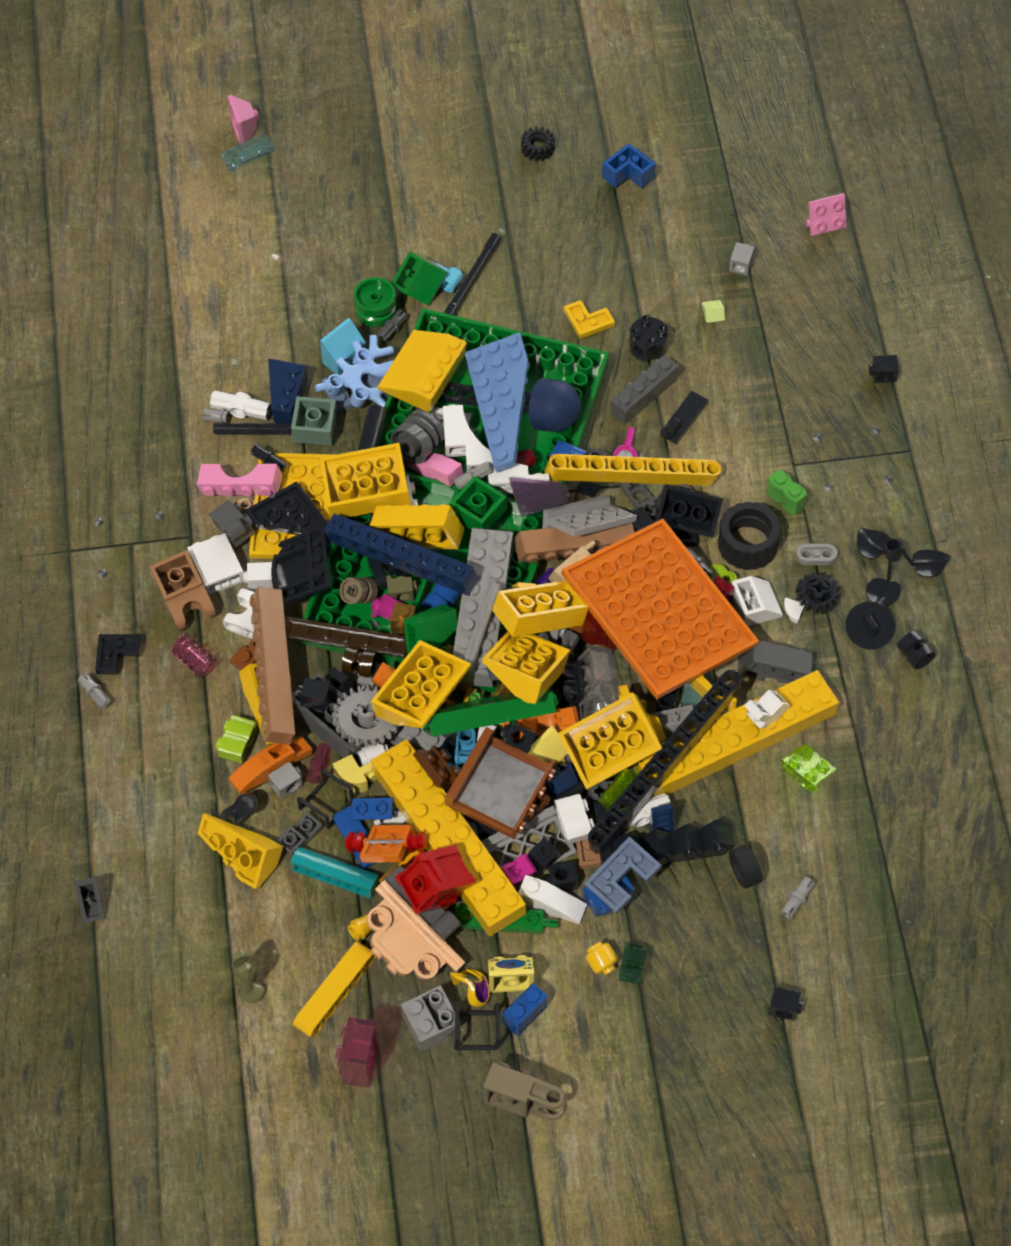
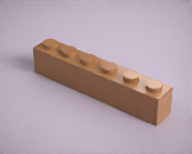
(554, 543)

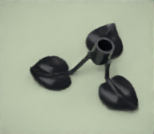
(874, 542)

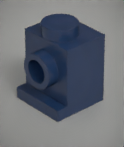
(563, 779)

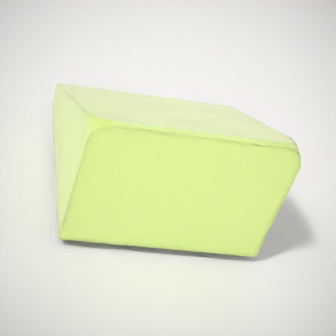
(713, 311)

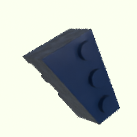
(286, 383)

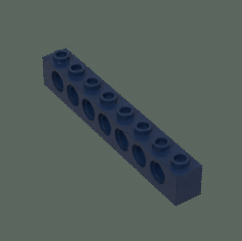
(401, 554)

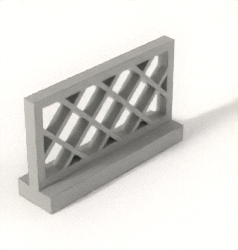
(586, 516)
(541, 820)

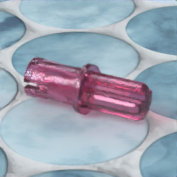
(317, 763)

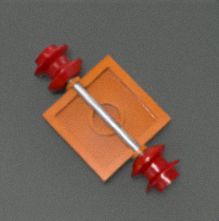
(386, 843)

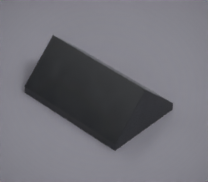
(688, 510)

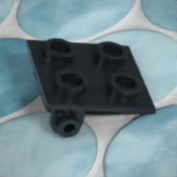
(571, 684)

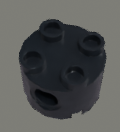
(648, 338)

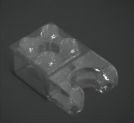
(597, 679)

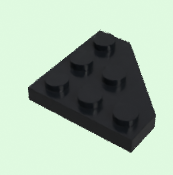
(286, 512)

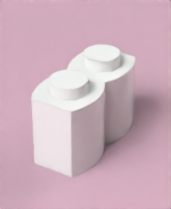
(573, 818)

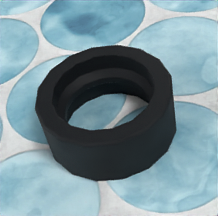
(745, 866)

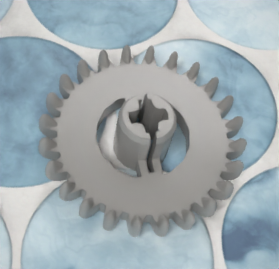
(360, 706)

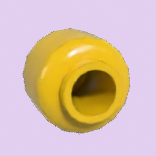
(601, 958)

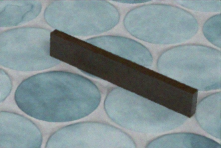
(345, 636)

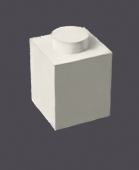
(258, 575)

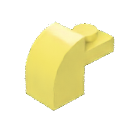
(351, 774)

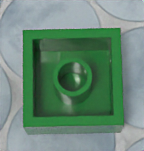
(479, 504)

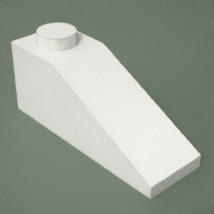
(552, 900)

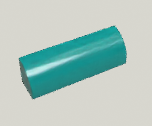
(335, 872)

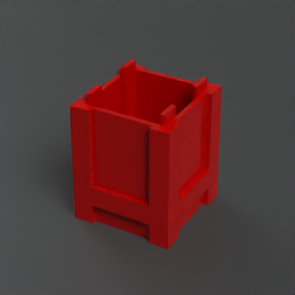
(435, 879)

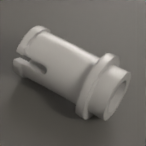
(216, 415)

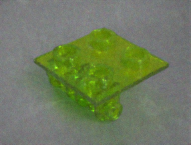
(808, 766)

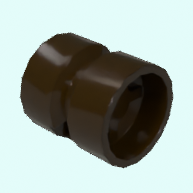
(359, 661)

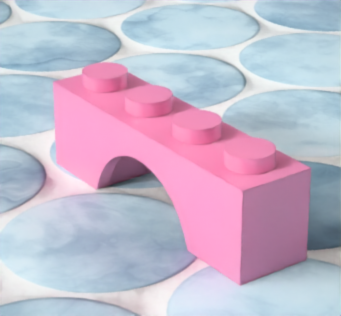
(263, 481)

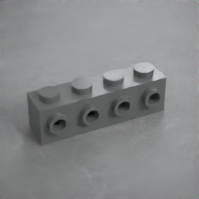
(644, 389)

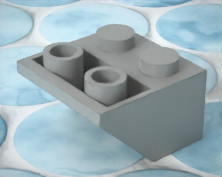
(429, 1017)

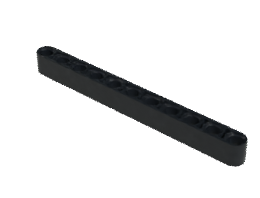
(660, 769)

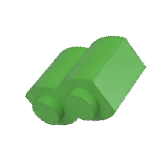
(788, 493)

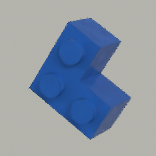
(628, 164)

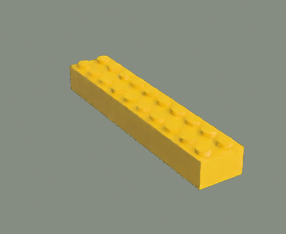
(737, 736)
(423, 806)

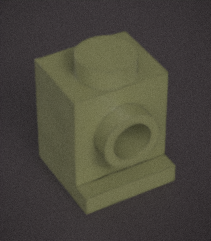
(401, 588)

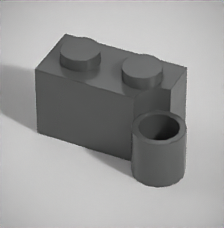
(230, 520)

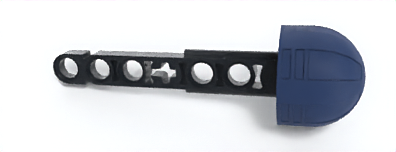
(550, 405)

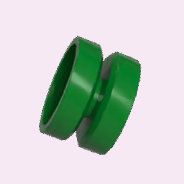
(374, 301)

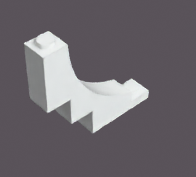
(462, 442)

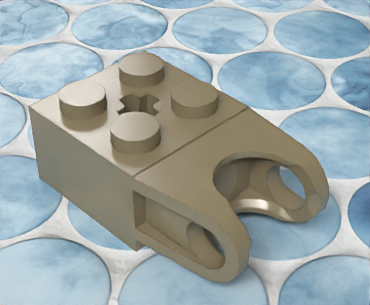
(521, 1093)

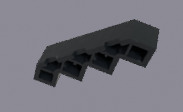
(684, 843)

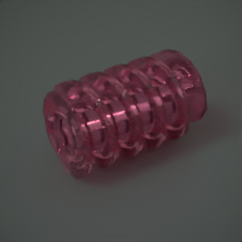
(193, 656)

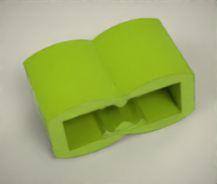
(236, 739)

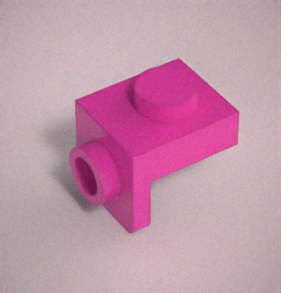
(383, 606)
(516, 870)

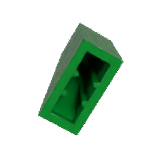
(430, 626)

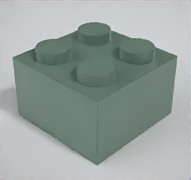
(314, 421)

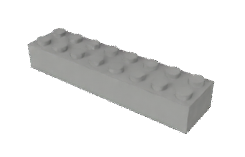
(491, 558)

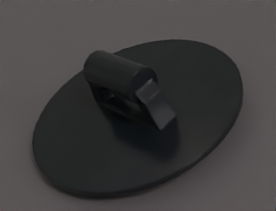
(870, 625)

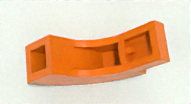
(560, 720)

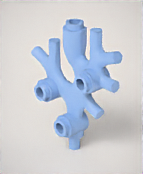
(351, 377)

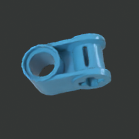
(463, 747)

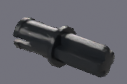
(268, 457)

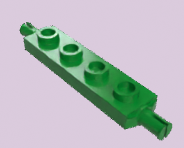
(532, 922)

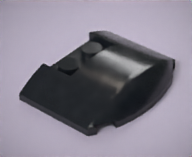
(302, 565)

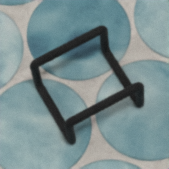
(302, 803)
(496, 1012)

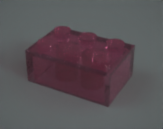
(357, 1052)

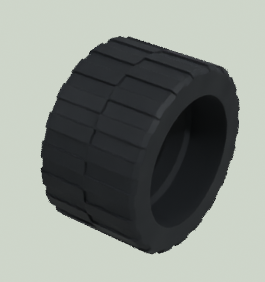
(754, 516)

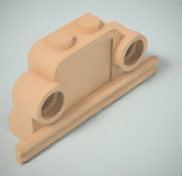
(406, 938)

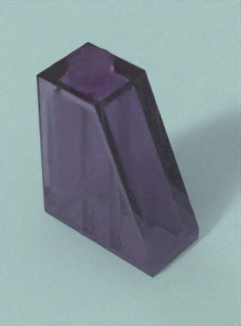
(537, 494)

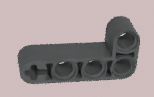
(441, 921)

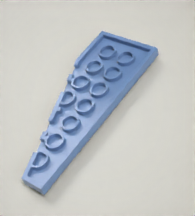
(499, 386)

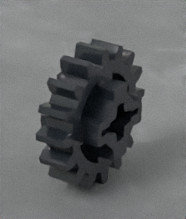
(817, 592)

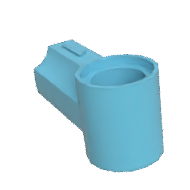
(452, 279)

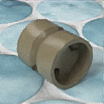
(358, 590)

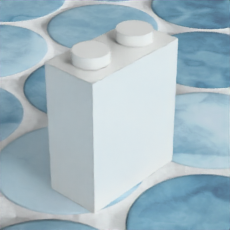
(216, 563)

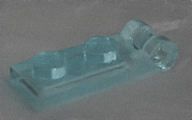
(247, 152)

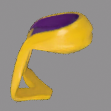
(478, 991)

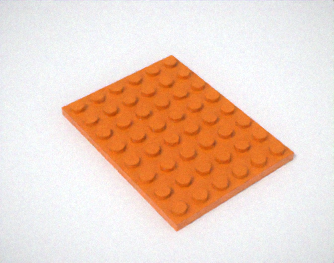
(660, 608)

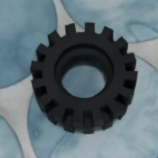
(537, 152)

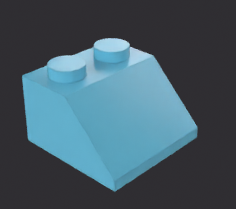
(339, 344)

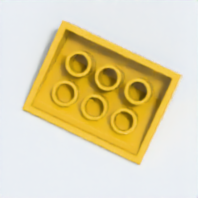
(423, 368)
(364, 480)
(526, 664)
(419, 686)
(610, 740)

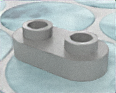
(816, 554)

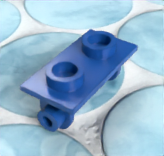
(373, 809)

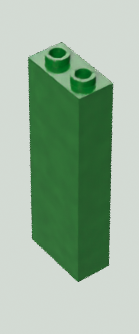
(487, 712)

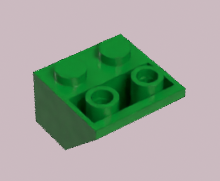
(419, 278)

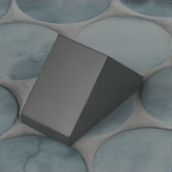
(89, 900)

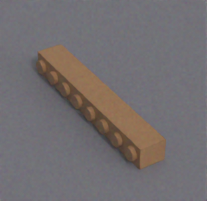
(272, 665)

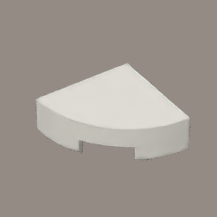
(793, 609)

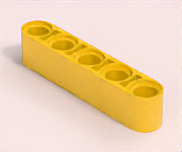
(334, 989)

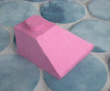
(242, 118)

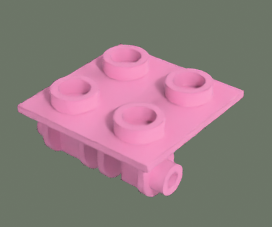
(827, 214)

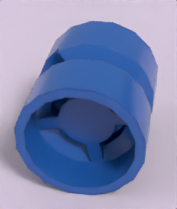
(440, 596)

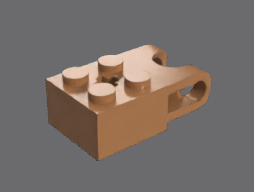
(181, 588)

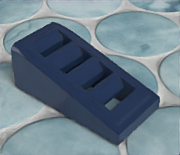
(662, 818)

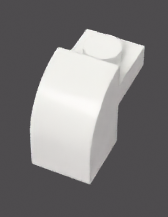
(767, 709)

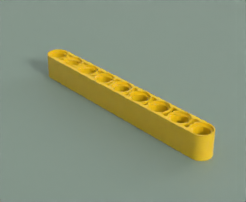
(632, 469)

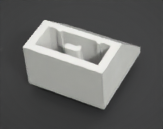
(755, 600)

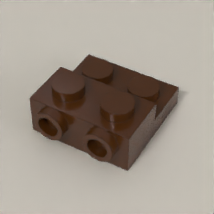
(438, 766)

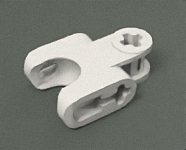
(241, 623)

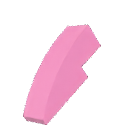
(438, 468)

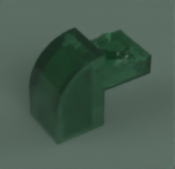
(633, 963)

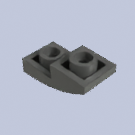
(300, 833)

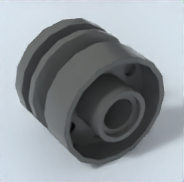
(418, 436)

